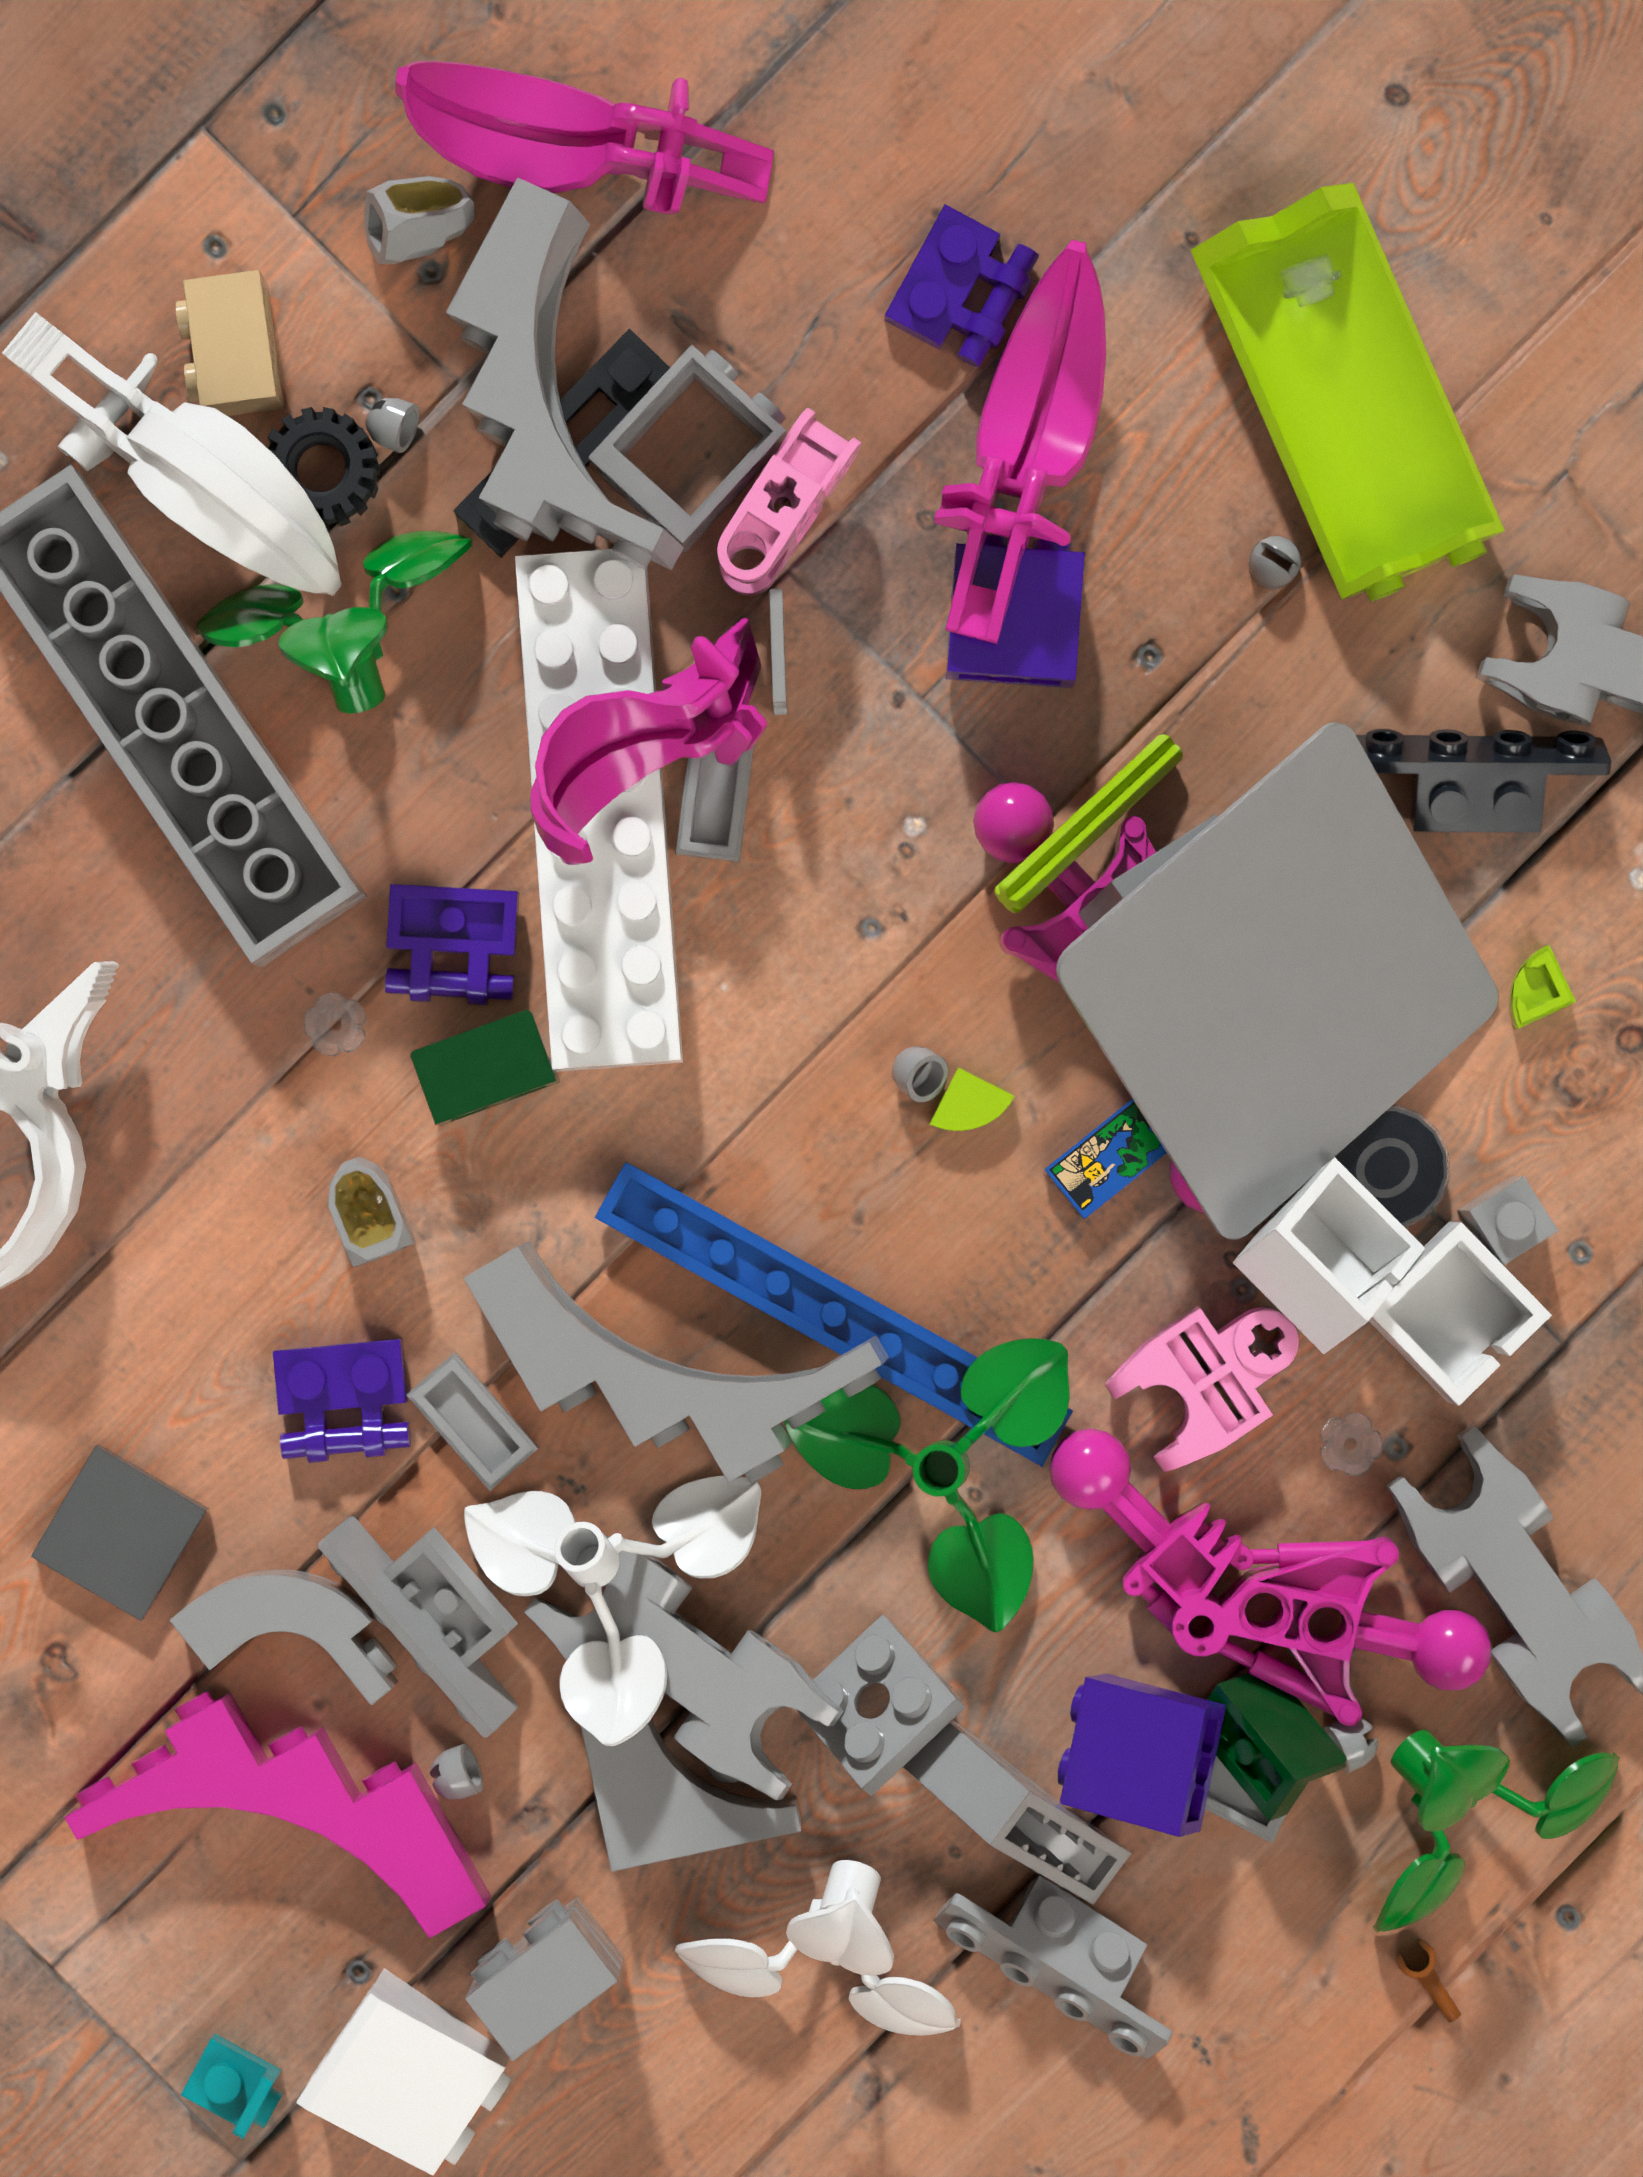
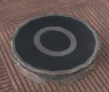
(1400, 1163)

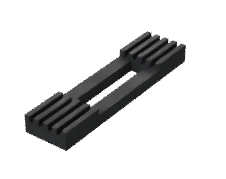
(624, 377)

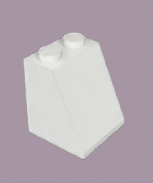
(407, 2076)

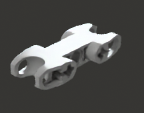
(1585, 652)
(1490, 1541)
(722, 1690)

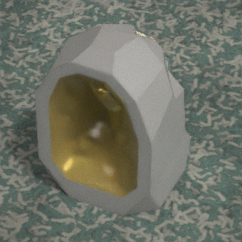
(415, 217)
(367, 1212)

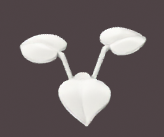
(525, 1536)
(837, 1932)

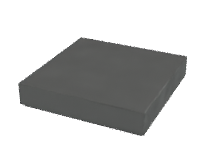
(119, 1532)

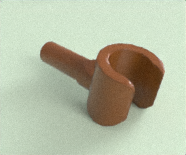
(1431, 1981)

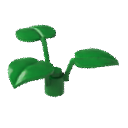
(341, 644)
(1017, 1391)
(1449, 1784)

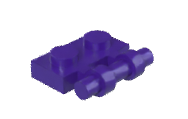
(945, 275)
(451, 922)
(342, 1378)

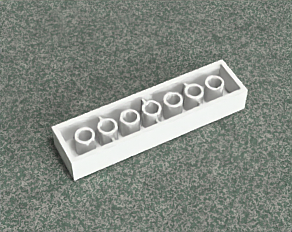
(611, 917)

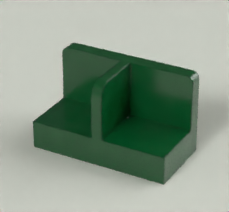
(483, 1067)
(1271, 1743)

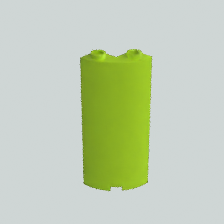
(1349, 395)

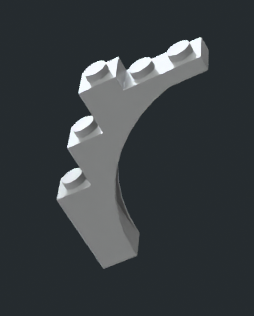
(511, 315)
(565, 1349)

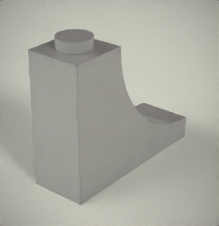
(664, 1811)
(1016, 1813)

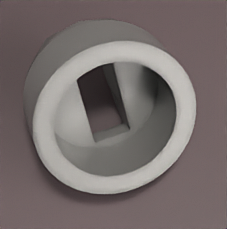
(393, 423)
(1267, 572)
(920, 1073)
(1353, 1744)
(457, 1773)

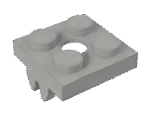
(916, 1712)

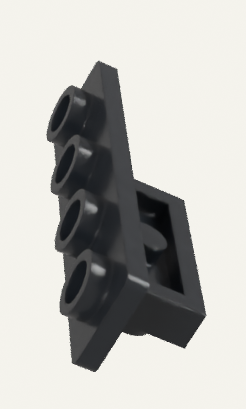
(1482, 780)

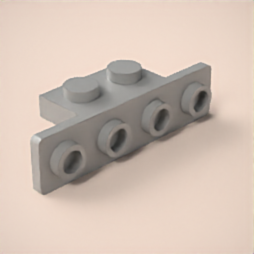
(435, 1613)
(1066, 1955)

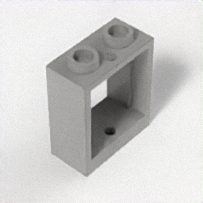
(644, 495)

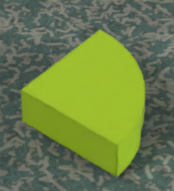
(1538, 989)
(969, 1103)

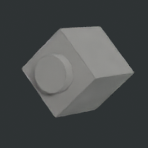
(1508, 1219)

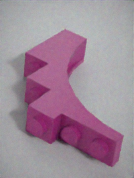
(220, 1763)

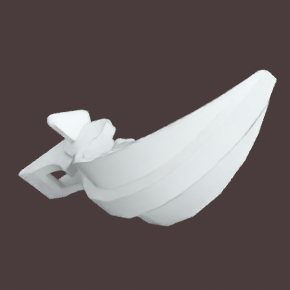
(189, 465)
(32, 1071)

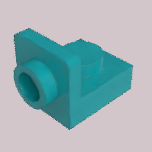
(234, 2085)

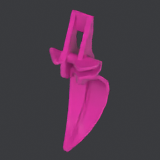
(568, 138)
(1030, 433)
(623, 736)

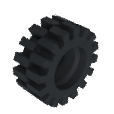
(350, 440)

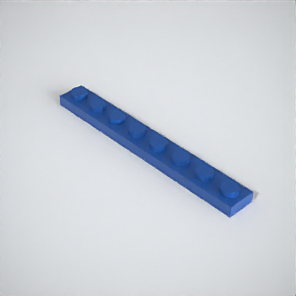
(795, 1293)

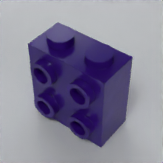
(1040, 625)
(1141, 1754)

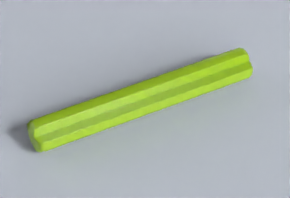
(1088, 823)

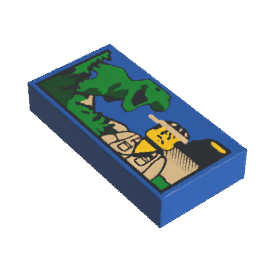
(1106, 1159)

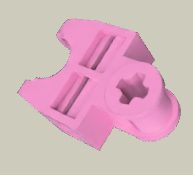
(805, 472)
(1207, 1418)

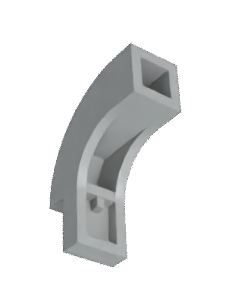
(288, 1603)

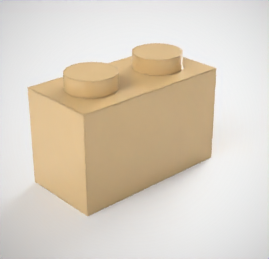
(230, 343)

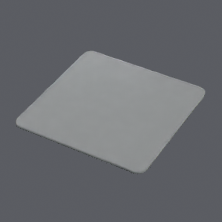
(1279, 981)

